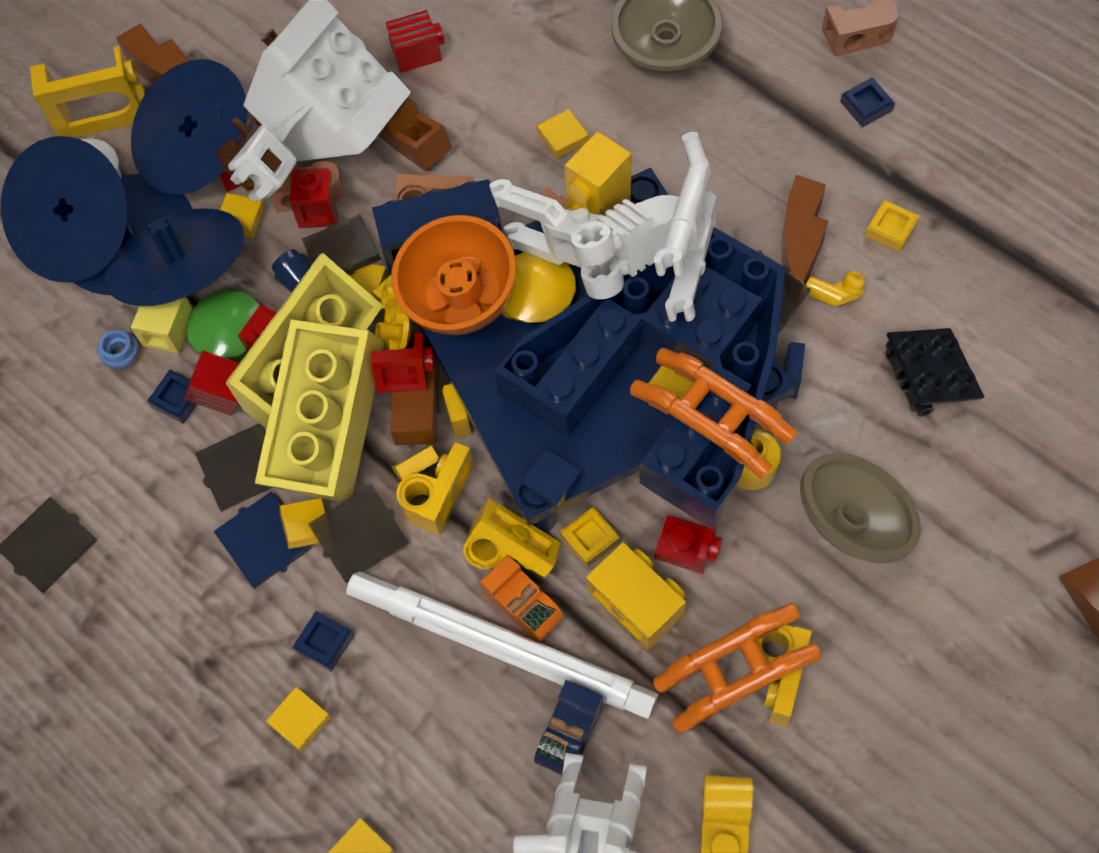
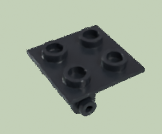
(931, 368)

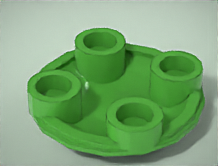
(218, 321)

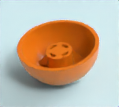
(449, 257)

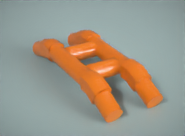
(721, 433)
(762, 672)

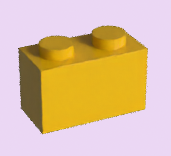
(598, 176)
(636, 594)

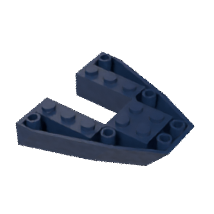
(578, 353)

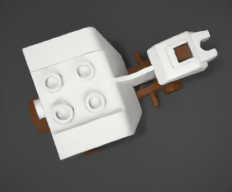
(309, 101)

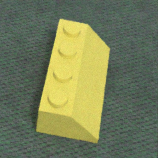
(321, 297)
(319, 411)

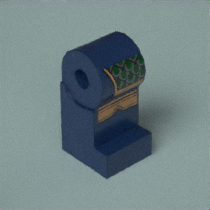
(569, 726)

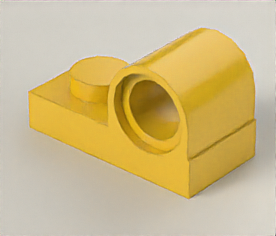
(442, 492)
(508, 536)
(782, 694)
(726, 814)

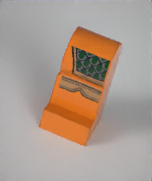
(521, 599)

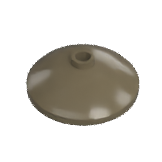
(666, 32)
(859, 508)

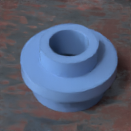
(111, 343)

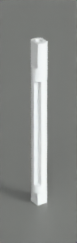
(502, 643)

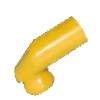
(839, 293)

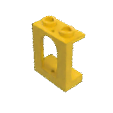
(54, 95)

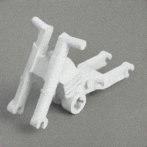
(655, 231)
(585, 824)

